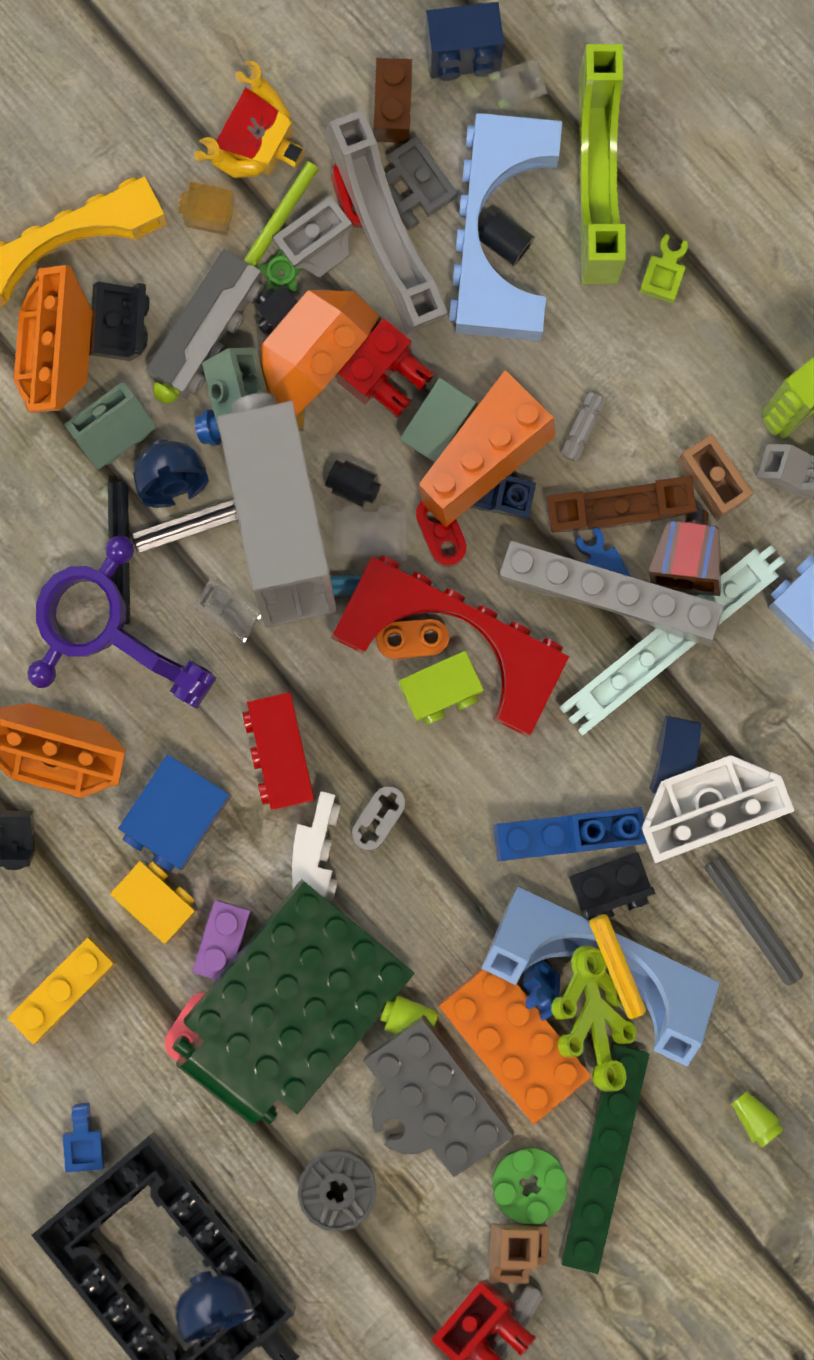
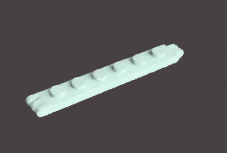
(662, 648)

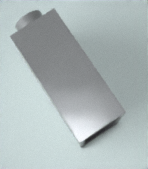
(276, 510)

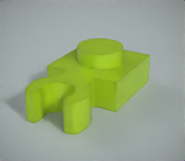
(663, 274)

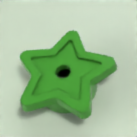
(272, 269)

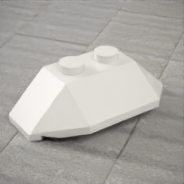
(712, 805)

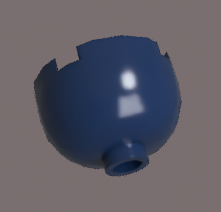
(167, 472)
(211, 1305)

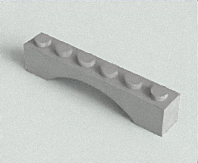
(365, 180)
(624, 595)

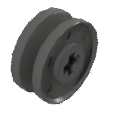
(358, 1196)

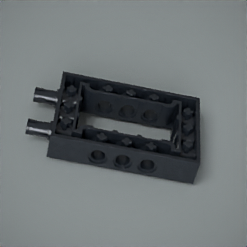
(113, 1298)

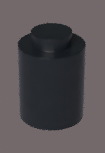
(505, 237)

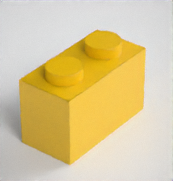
(155, 901)

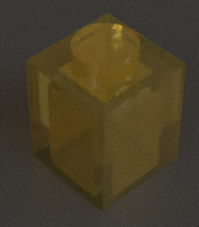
(207, 208)

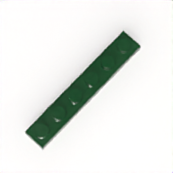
(604, 1165)

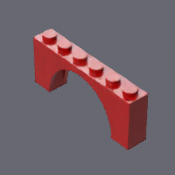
(525, 664)

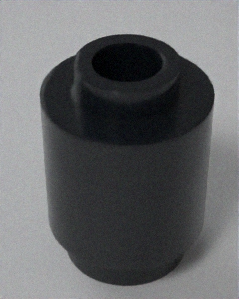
(353, 483)

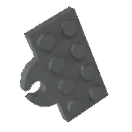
(433, 1099)

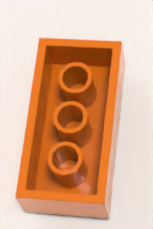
(514, 1043)

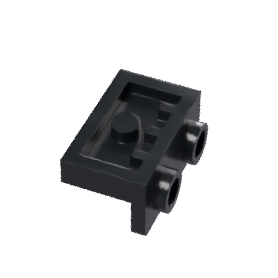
(612, 886)

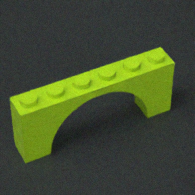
(599, 102)

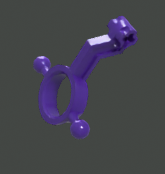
(190, 682)

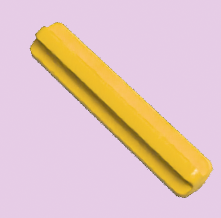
(617, 966)

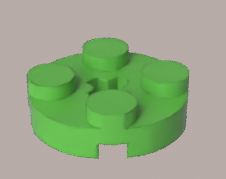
(523, 1164)

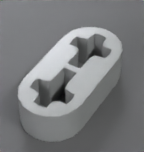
(370, 813)

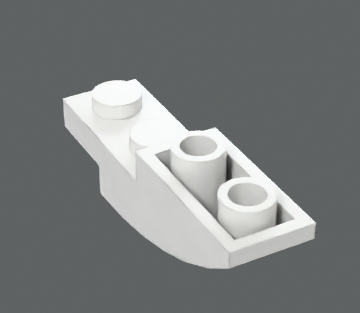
(312, 847)

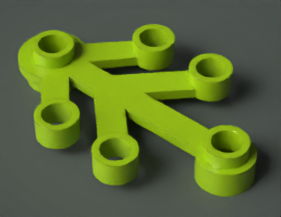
(588, 974)

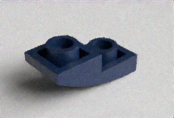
(509, 497)
(676, 749)

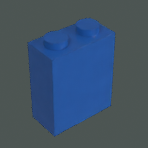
(173, 814)

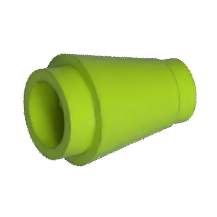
(757, 1119)

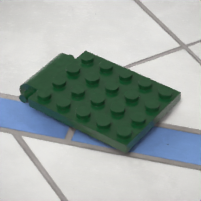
(288, 1007)

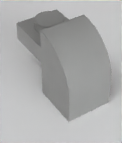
(788, 469)

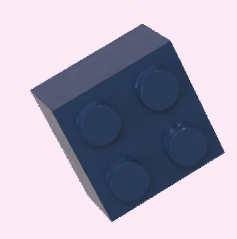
(464, 41)

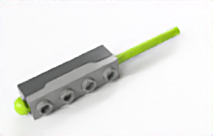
(217, 308)

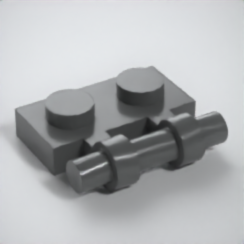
(422, 178)

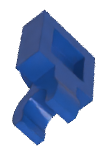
(83, 1146)

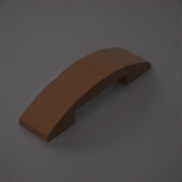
(622, 505)

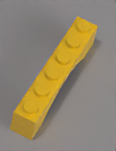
(124, 213)

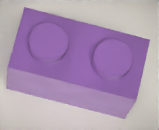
(221, 939)

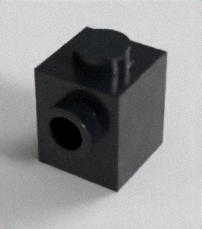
(273, 308)

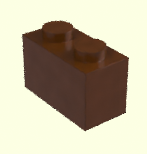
(392, 100)

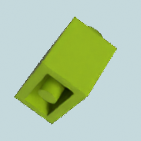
(441, 688)

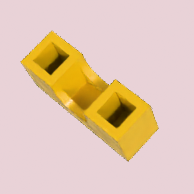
(62, 990)

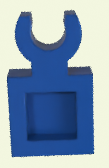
(599, 557)
(543, 986)

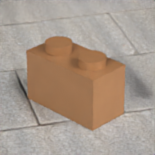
(714, 477)

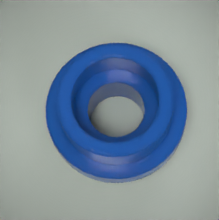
(207, 428)

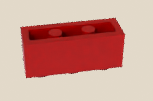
(278, 752)

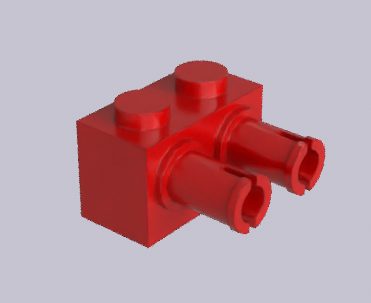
(375, 361)
(479, 1315)

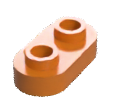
(413, 641)

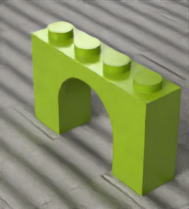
(791, 403)

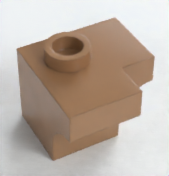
(516, 1251)

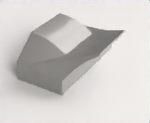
(316, 239)

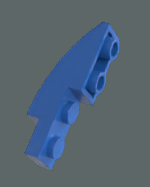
(569, 834)

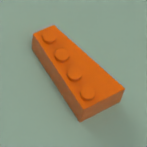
(487, 449)

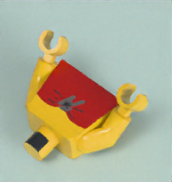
(254, 133)

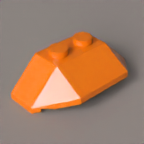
(52, 340)
(314, 344)
(58, 750)

